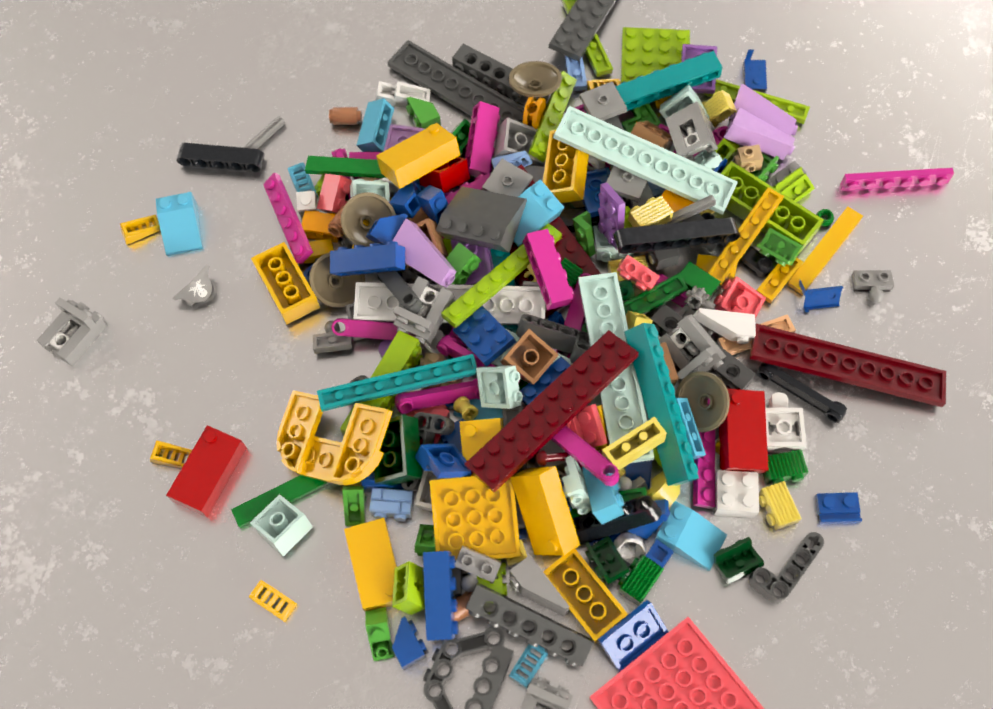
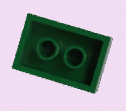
(399, 450)

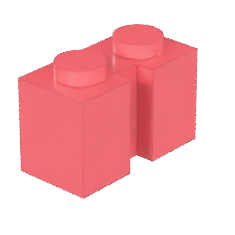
(333, 193)

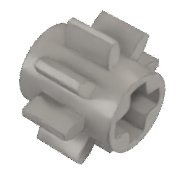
(696, 297)

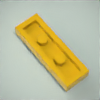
(777, 280)

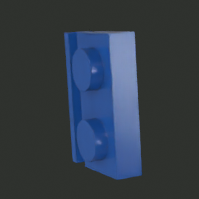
(838, 508)

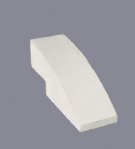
(397, 94)

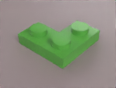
(641, 113)

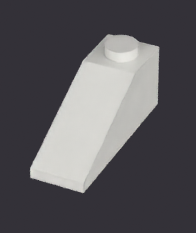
(730, 325)

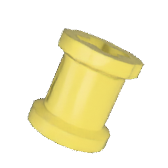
(463, 406)

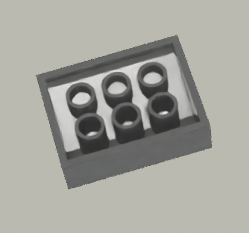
(482, 218)

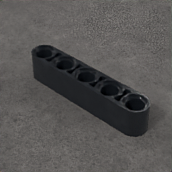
(220, 157)
(636, 514)

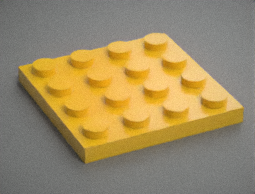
(474, 517)

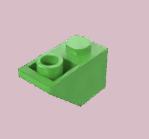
(422, 112)
(463, 262)
(379, 633)

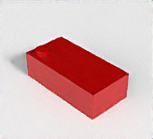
(744, 433)
(206, 471)

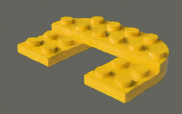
(328, 459)

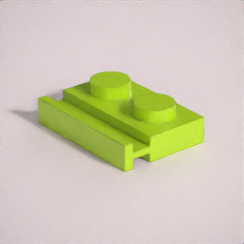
(795, 185)

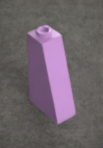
(765, 110)
(751, 130)
(423, 254)

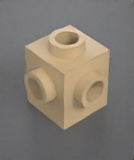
(749, 158)

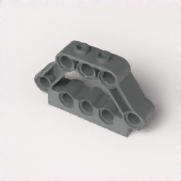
(468, 646)

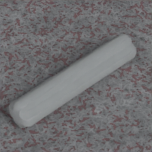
(266, 133)
(693, 209)

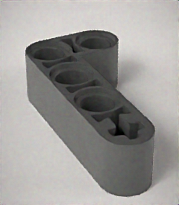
(556, 335)
(428, 433)
(792, 565)

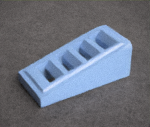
(514, 158)

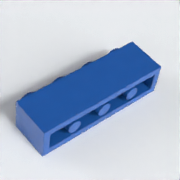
(367, 259)
(439, 595)

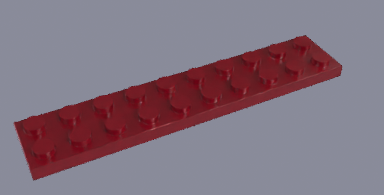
(849, 365)
(551, 411)

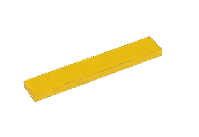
(748, 232)
(825, 249)

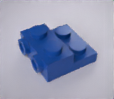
(442, 460)

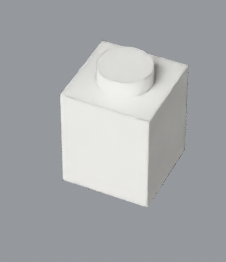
(306, 201)

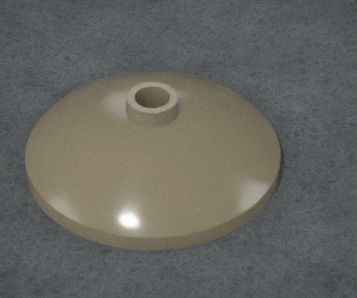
(535, 79)
(359, 208)
(323, 288)
(698, 389)

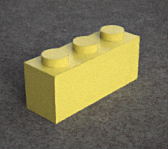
(635, 443)

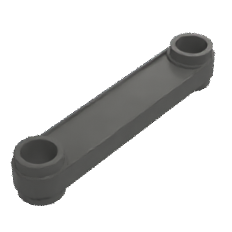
(401, 291)

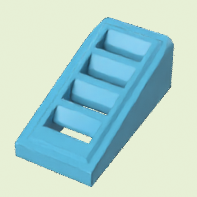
(297, 172)
(519, 679)

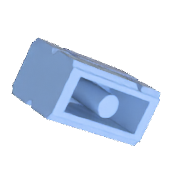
(391, 503)

